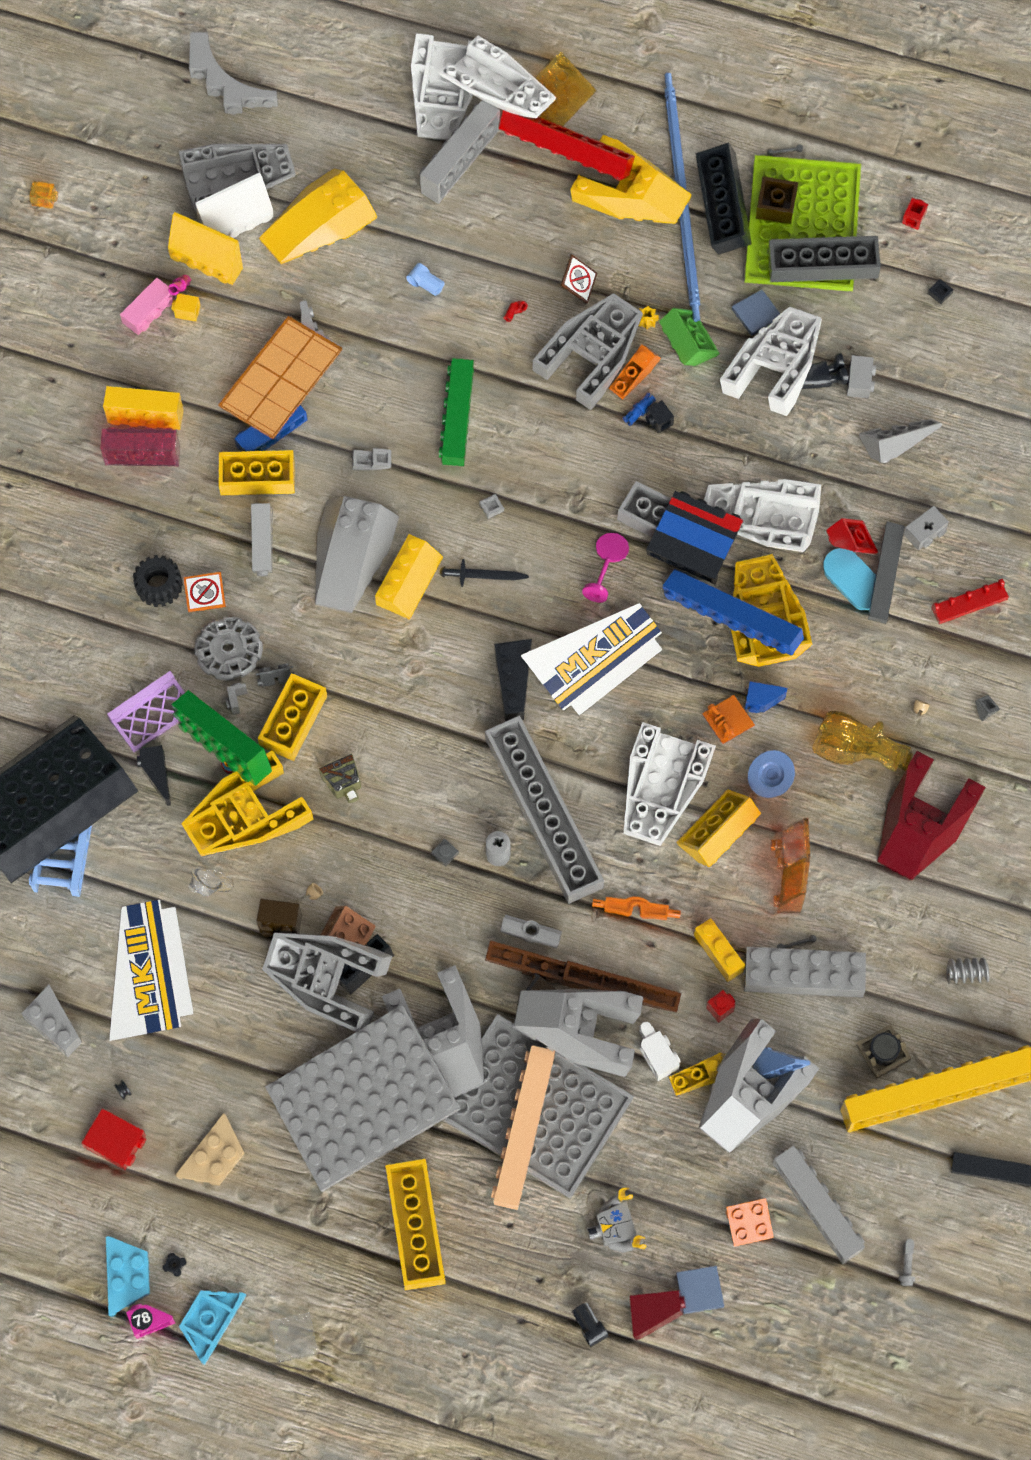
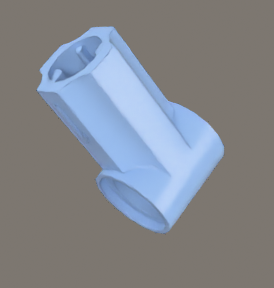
(422, 277)

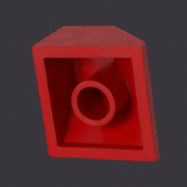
(852, 536)

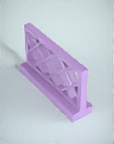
(138, 701)

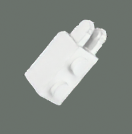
(657, 1052)

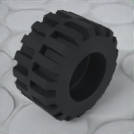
(155, 567)

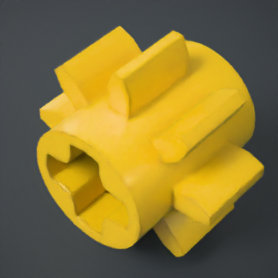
(648, 318)

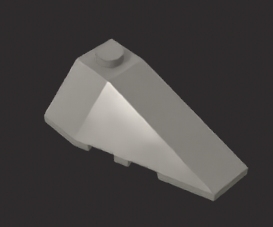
(892, 443)

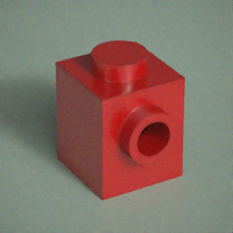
(721, 1005)

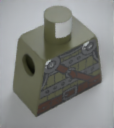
(342, 778)

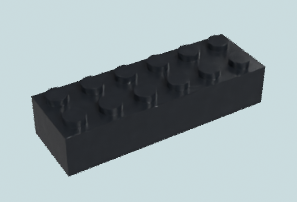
(723, 198)

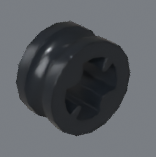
(122, 1089)

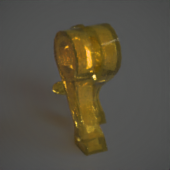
(848, 740)

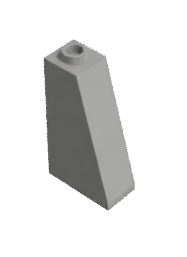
(262, 538)

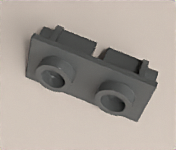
(267, 675)

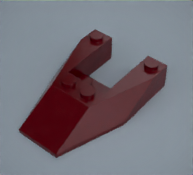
(917, 831)

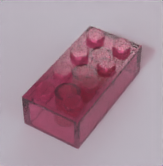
(140, 447)

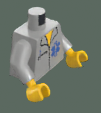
(616, 1225)

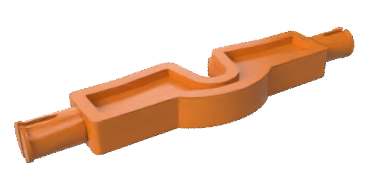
(647, 909)

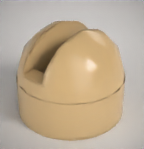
(920, 705)
(314, 891)

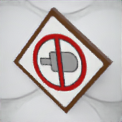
(578, 279)

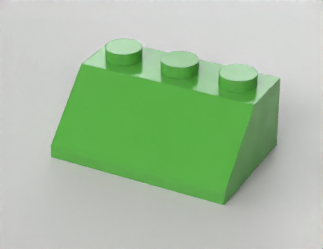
(688, 337)

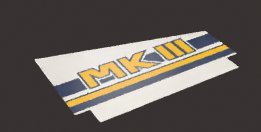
(595, 658)
(150, 972)

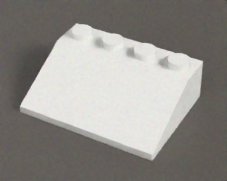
(236, 207)

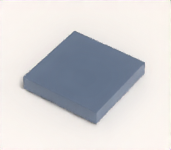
(755, 312)
(700, 1289)

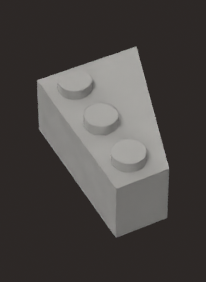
(52, 1022)

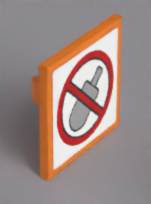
(204, 592)

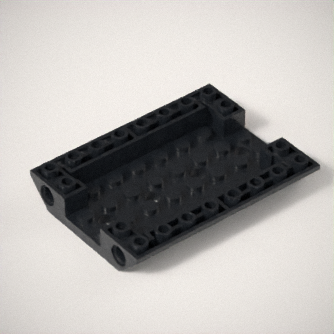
(57, 808)

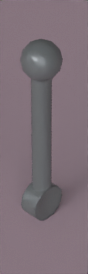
(799, 148)
(812, 938)

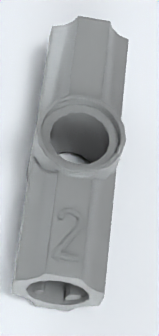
(543, 935)

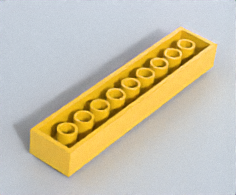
(937, 1089)

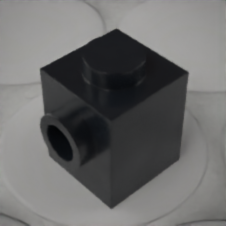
(659, 416)

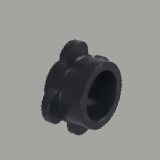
(180, 1262)

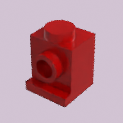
(915, 213)

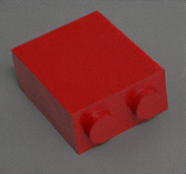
(114, 1139)

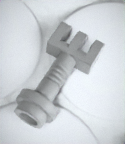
(908, 1251)

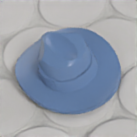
(771, 774)

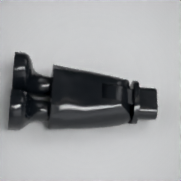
(820, 372)

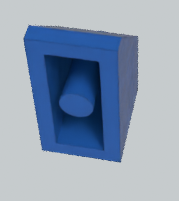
(763, 696)

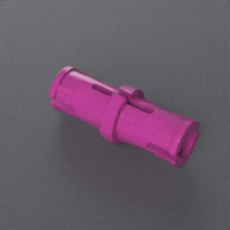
(179, 284)

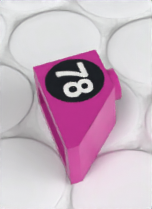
(147, 1320)

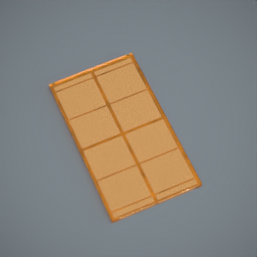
(280, 377)

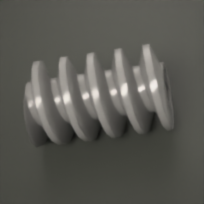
(498, 848)
(967, 969)

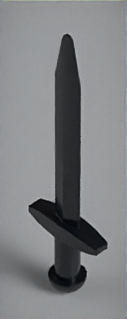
(481, 574)

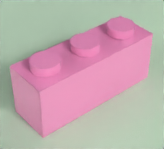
(147, 306)

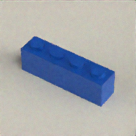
(257, 441)

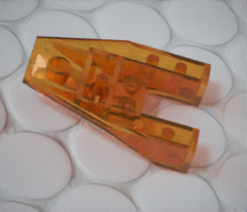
(792, 852)

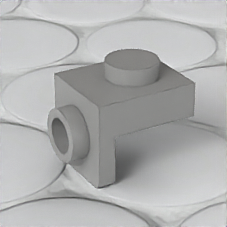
(233, 691)

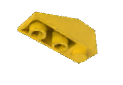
(696, 1075)

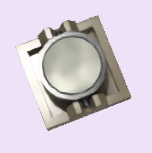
(883, 1051)

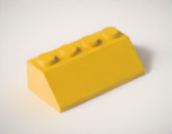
(408, 577)
(719, 827)

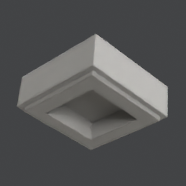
(491, 506)

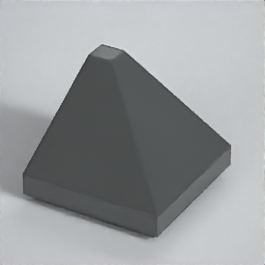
(986, 707)

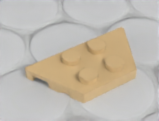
(213, 1156)

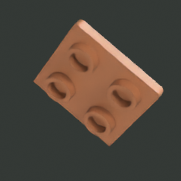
(348, 925)

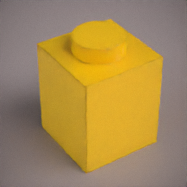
(186, 307)

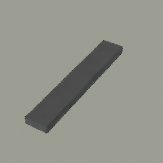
(886, 572)

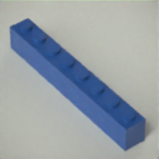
(733, 612)

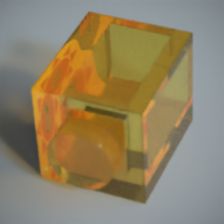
(43, 194)

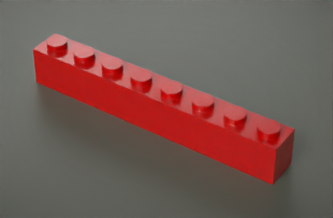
(569, 144)

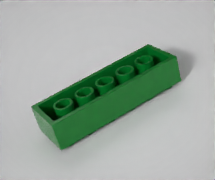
(221, 738)

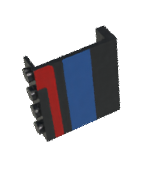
(694, 536)

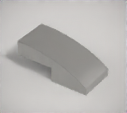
(371, 460)

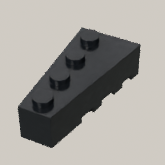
(513, 676)

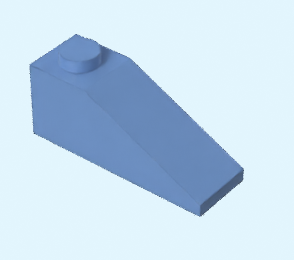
(776, 1063)

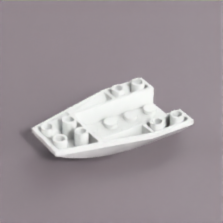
(498, 80)
(662, 782)

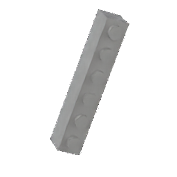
(818, 1204)

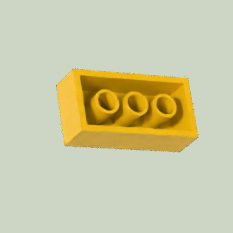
(143, 408)
(257, 472)
(292, 717)

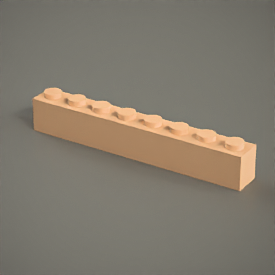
(524, 1127)

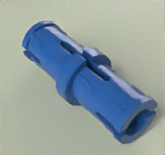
(639, 409)

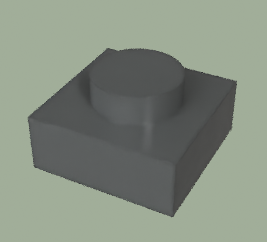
(445, 852)

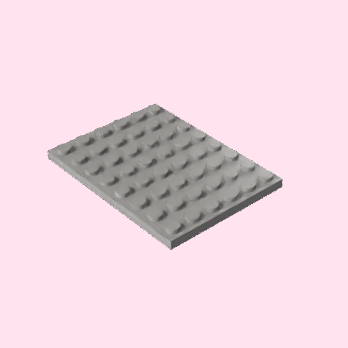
(362, 1098)
(574, 1118)

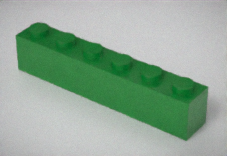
(458, 411)

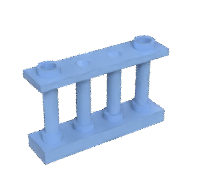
(76, 865)

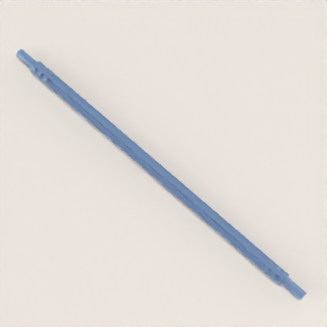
(679, 174)

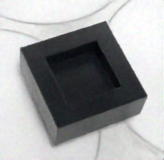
(940, 291)

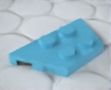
(126, 1274)
(209, 1320)

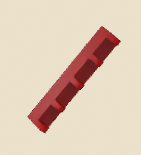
(970, 602)

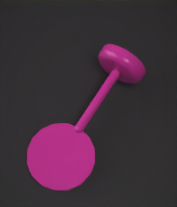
(610, 548)

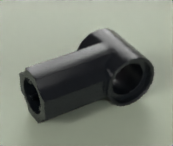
(591, 1328)

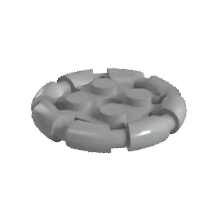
(228, 658)

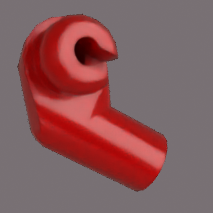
(515, 308)

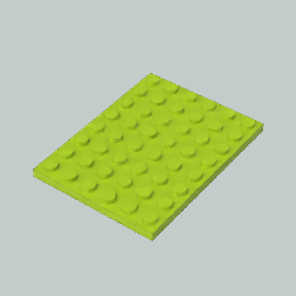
(822, 209)

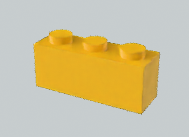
(719, 950)

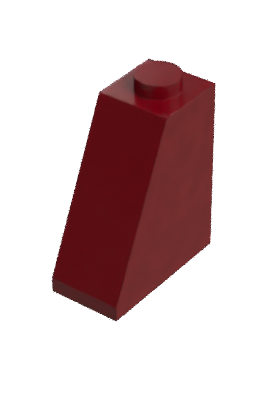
(654, 1311)

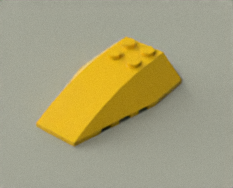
(319, 216)
(764, 586)

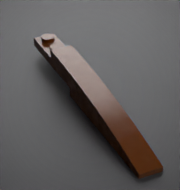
(579, 975)

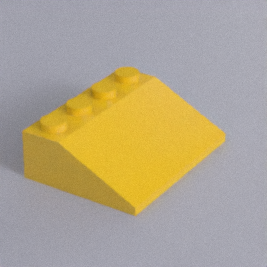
(204, 249)

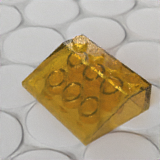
(567, 86)

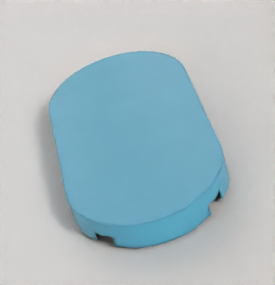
(850, 577)

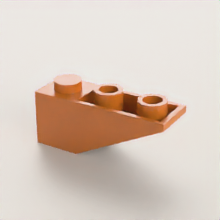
(635, 371)

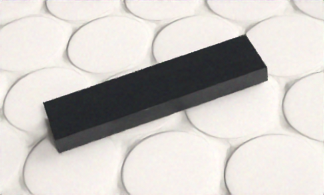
(991, 1169)

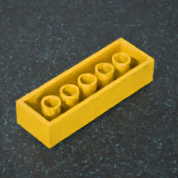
(415, 1224)

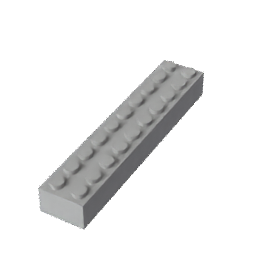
(544, 810)

